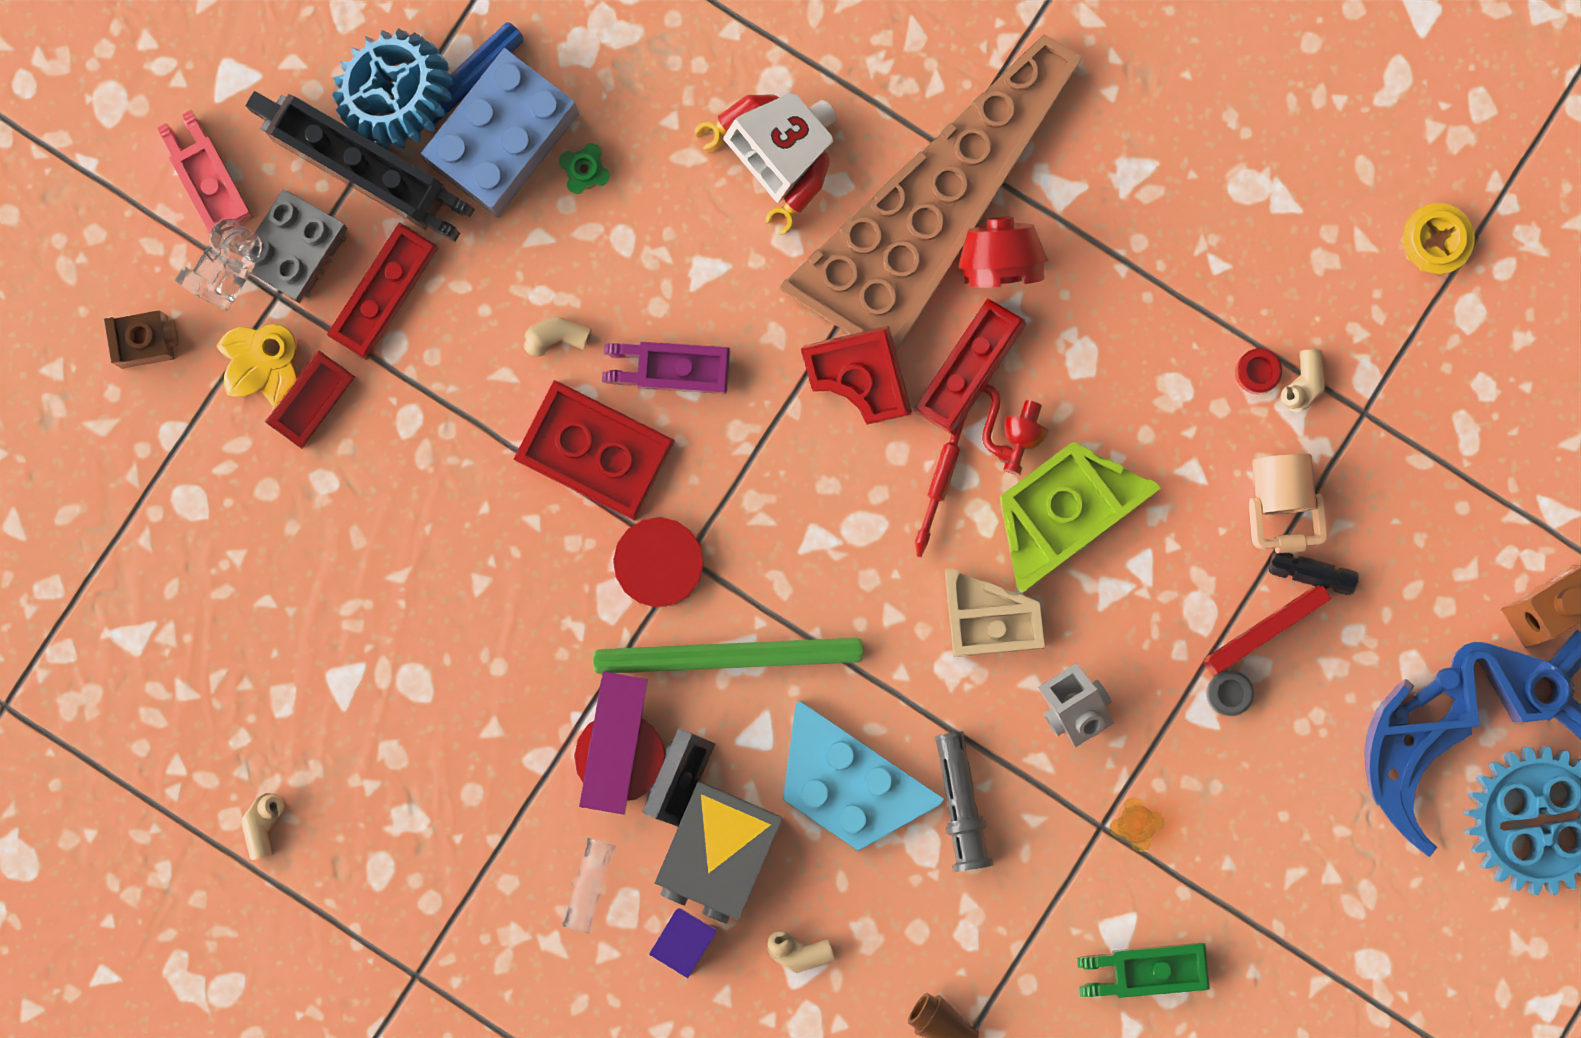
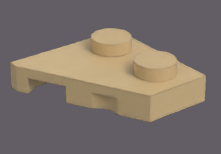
(990, 618)

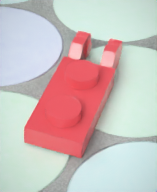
(205, 175)

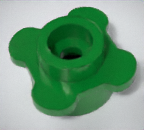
(594, 176)

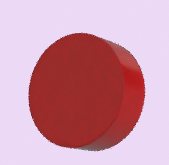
(1258, 371)

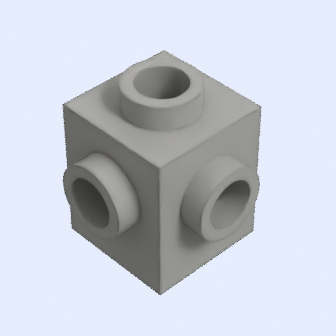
(1076, 705)

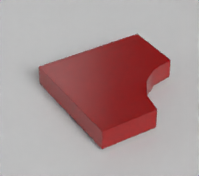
(862, 370)

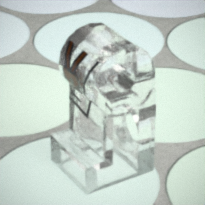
(223, 265)

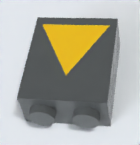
(717, 852)

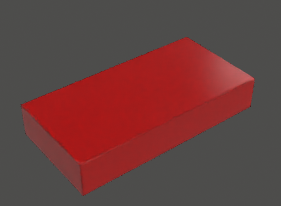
(309, 399)

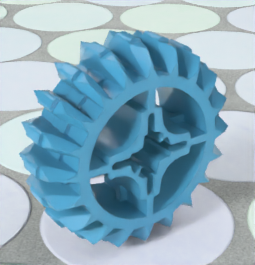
(416, 90)

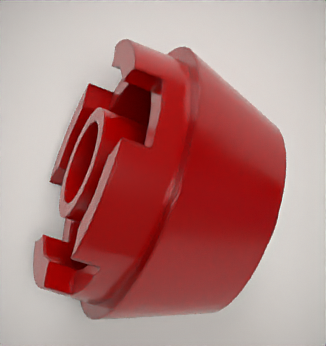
(1002, 254)

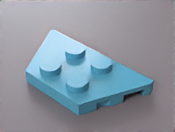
(848, 783)

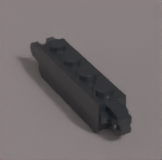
(357, 162)

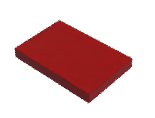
(594, 450)

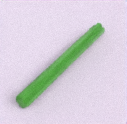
(728, 655)

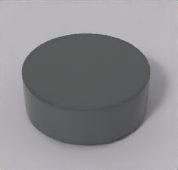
(1230, 693)

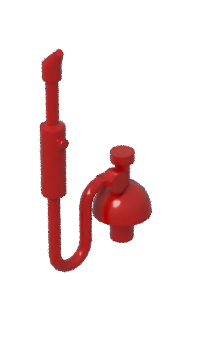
(1021, 432)

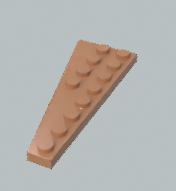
(911, 231)

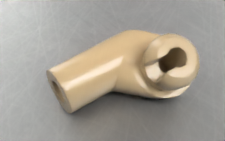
(553, 330)
(1308, 385)
(257, 823)
(796, 955)

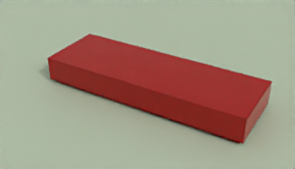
(382, 291)
(970, 366)
(1266, 629)

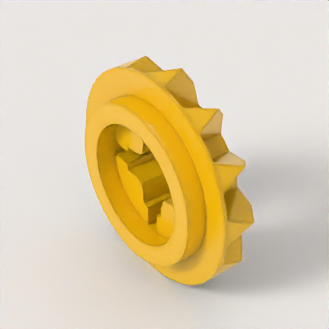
(1439, 218)

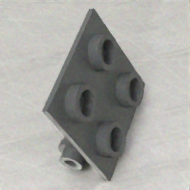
(295, 245)

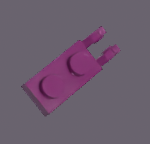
(672, 367)

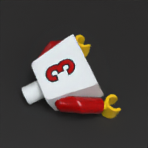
(779, 144)

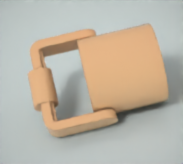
(1283, 487)

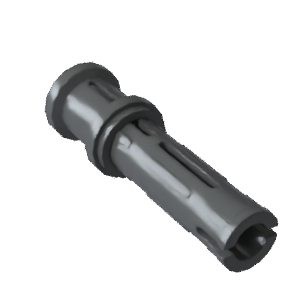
(965, 823)

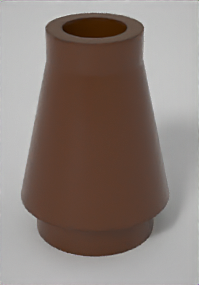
(937, 1019)

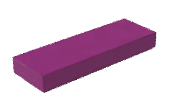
(613, 743)

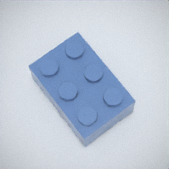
(500, 132)

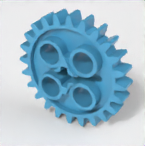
(1533, 780)

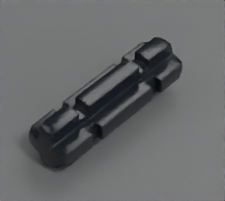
(1314, 572)

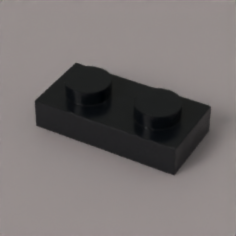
(678, 777)

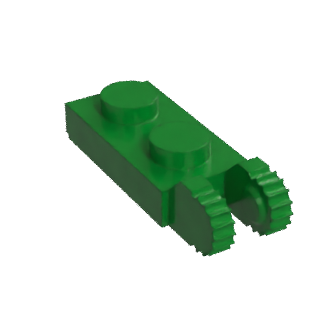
(1149, 971)

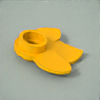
(254, 366)

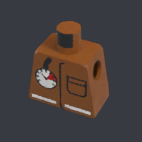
(1553, 604)

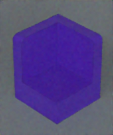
(683, 942)

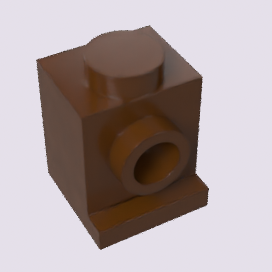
(156, 348)

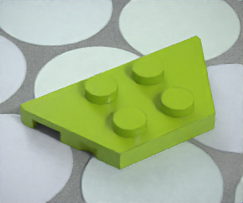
(1066, 508)

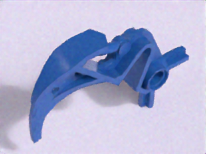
(1514, 681)

